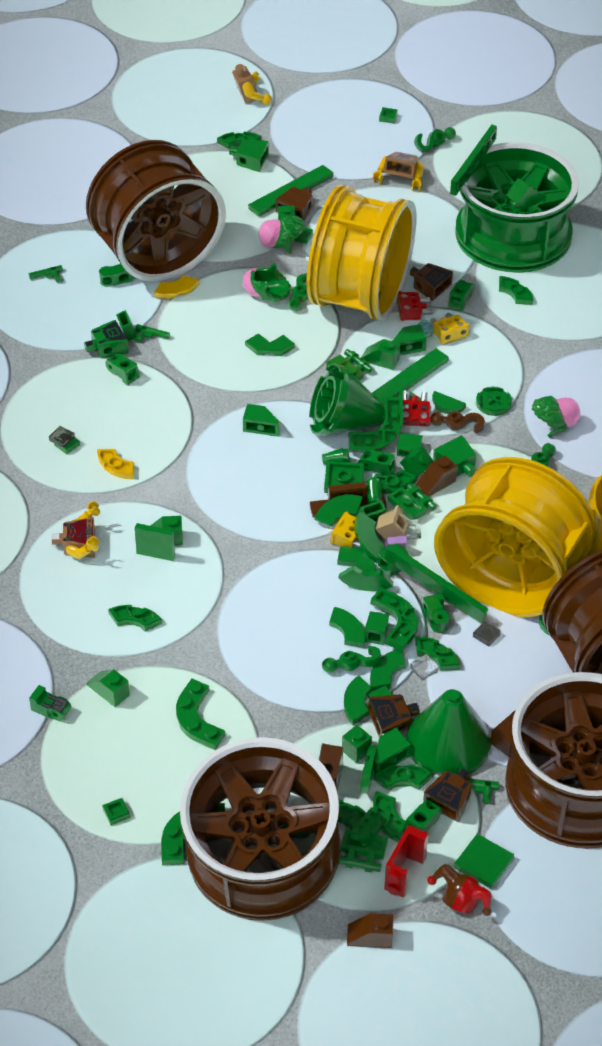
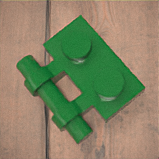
(352, 356)
(409, 504)
(371, 848)

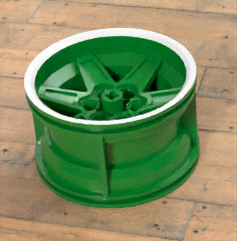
(513, 237)

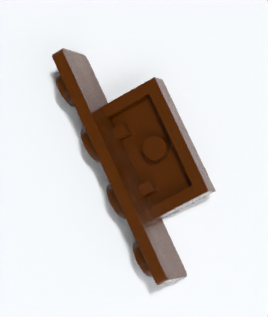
(346, 489)

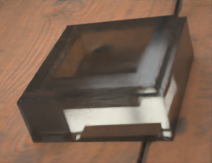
(61, 436)
(486, 633)

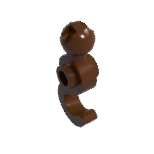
(457, 421)

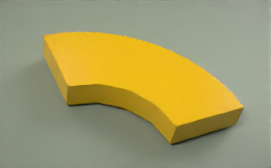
(171, 289)
(114, 464)

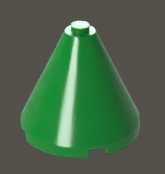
(343, 403)
(449, 736)

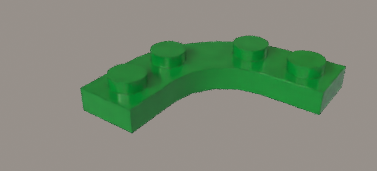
(385, 434)
(403, 613)
(190, 721)
(173, 839)

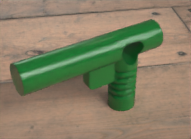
(48, 272)
(145, 331)
(481, 787)

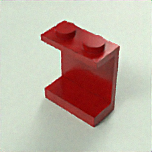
(411, 846)

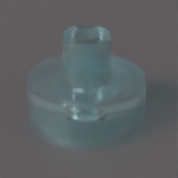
(427, 328)

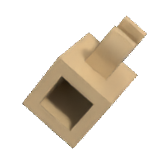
(392, 523)

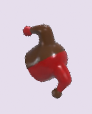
(462, 890)

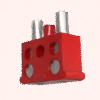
(412, 306)
(416, 412)

